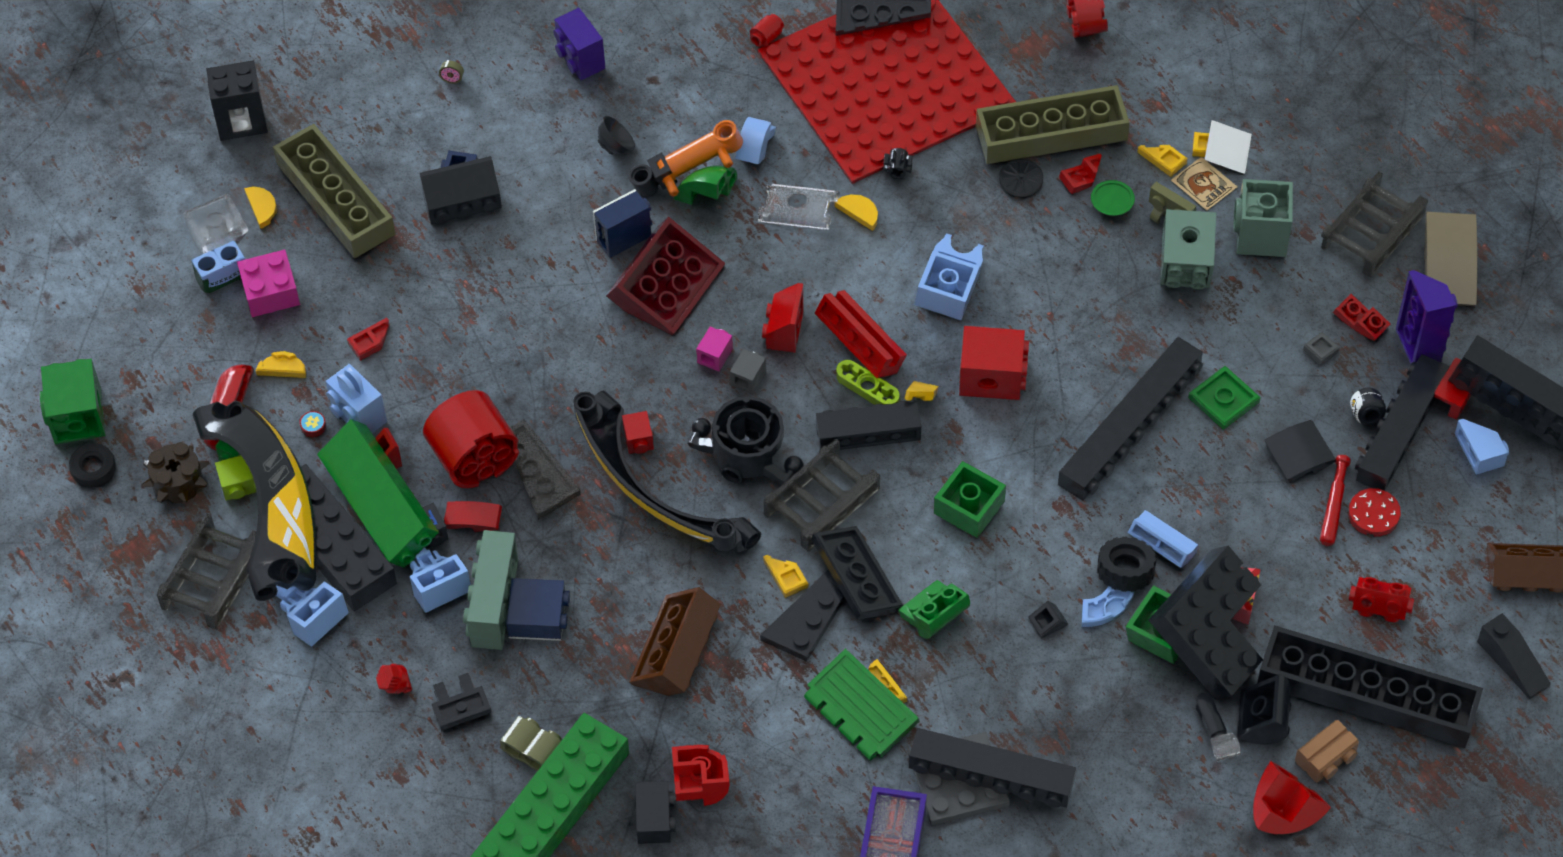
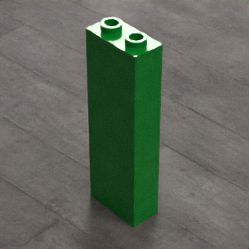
(377, 493)

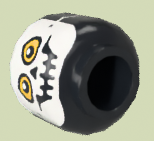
(1368, 406)

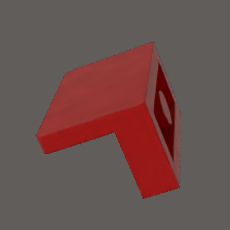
(1451, 394)

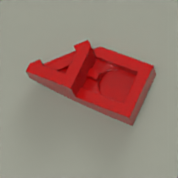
(1081, 176)

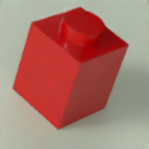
(637, 432)

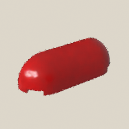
(231, 387)

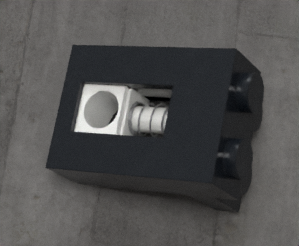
(236, 100)

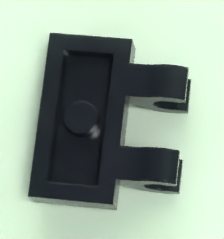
(461, 707)

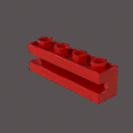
(860, 334)

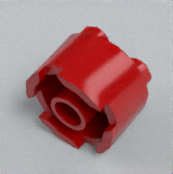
(1086, 17)

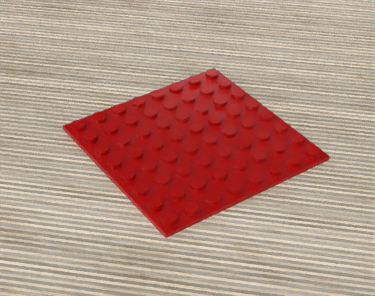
(884, 86)

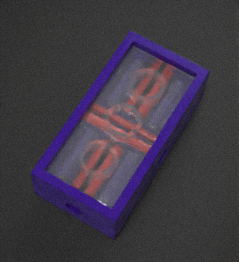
(894, 823)

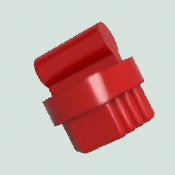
(393, 679)

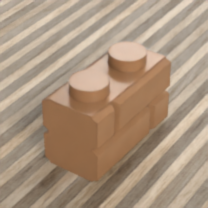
(1327, 751)

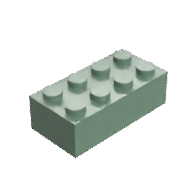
(491, 589)

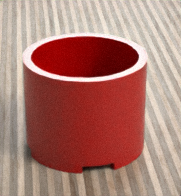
(471, 438)

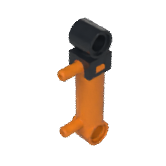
(666, 168)

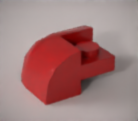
(700, 774)

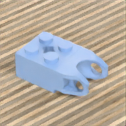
(949, 279)

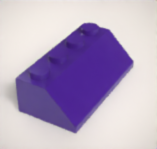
(1425, 317)

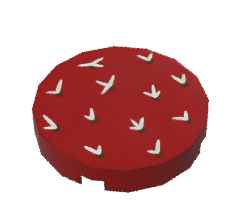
(1374, 512)

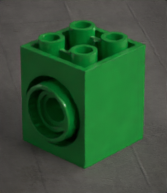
(72, 401)

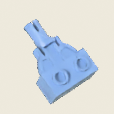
(437, 579)
(312, 611)

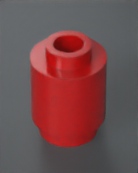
(766, 30)

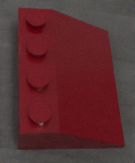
(666, 277)

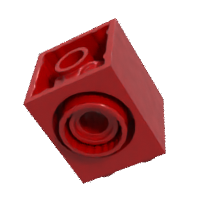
(993, 363)

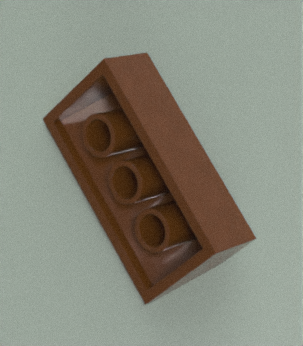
(1525, 566)
(676, 642)

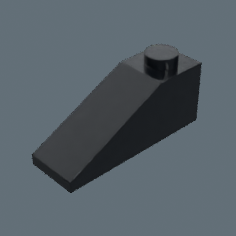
(1513, 655)

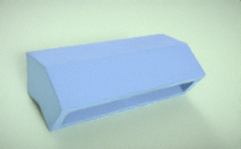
(1163, 539)

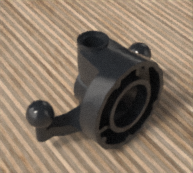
(739, 458)

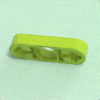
(862, 375)

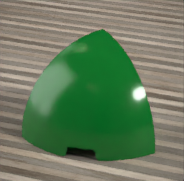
(707, 181)

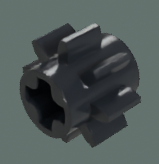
(897, 163)

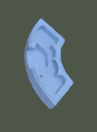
(1105, 607)

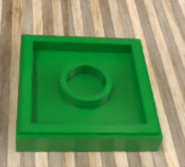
(1224, 397)

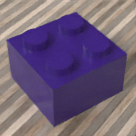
(579, 44)

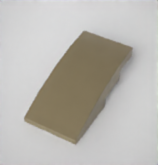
(1452, 253)

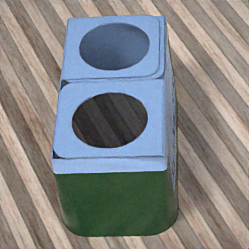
(219, 275)

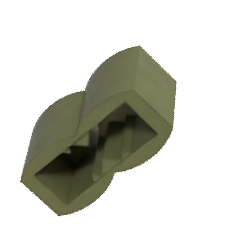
(529, 742)

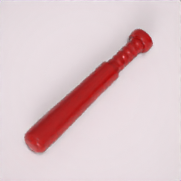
(1333, 509)

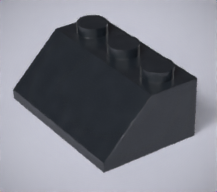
(460, 190)

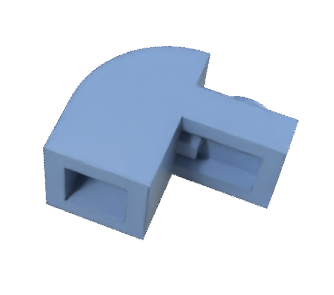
(755, 140)

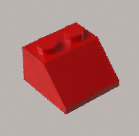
(785, 319)

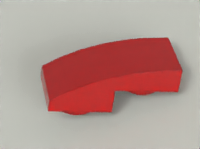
(1358, 317)
(472, 514)

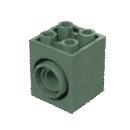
(1263, 217)
(1188, 249)

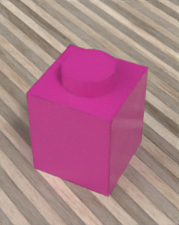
(714, 348)

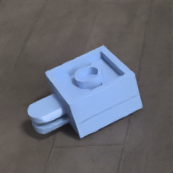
(355, 399)

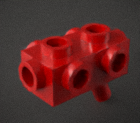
(1381, 598)

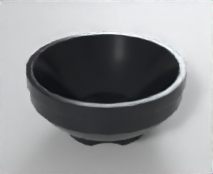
(614, 137)

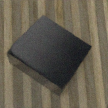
(1047, 619)

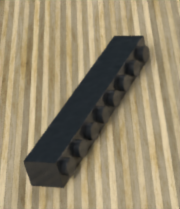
(1130, 419)

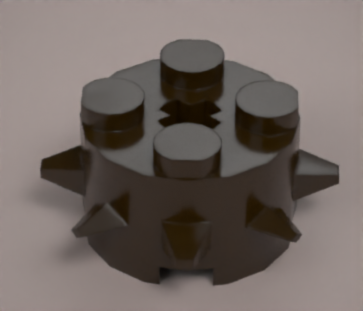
(175, 473)

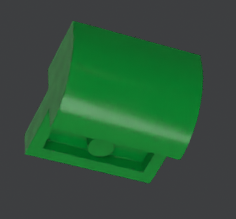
(934, 608)

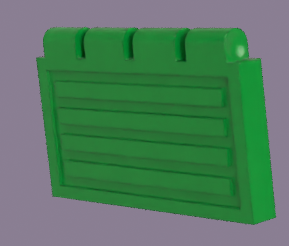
(862, 704)

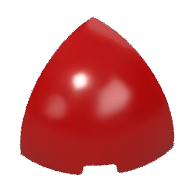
(1284, 803)

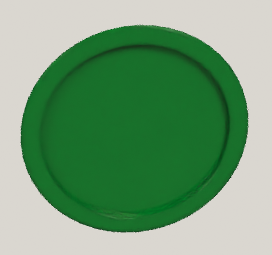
(1112, 197)

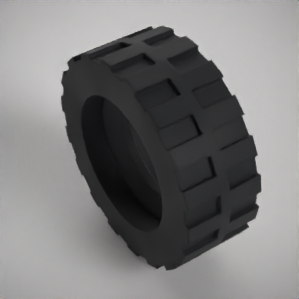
(1126, 549)

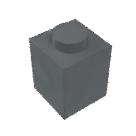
(748, 371)

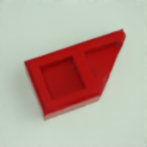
(369, 340)

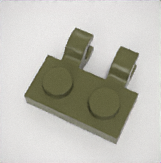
(1163, 199)

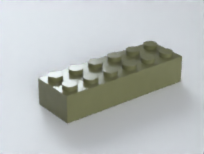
(1052, 124)
(334, 190)

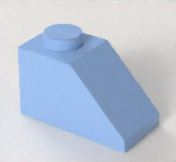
(1481, 446)

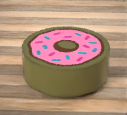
(451, 72)

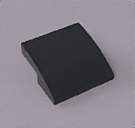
(1300, 450)

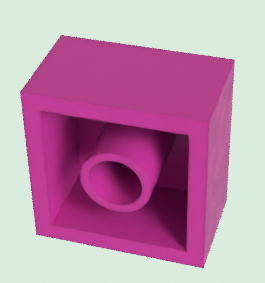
(268, 283)

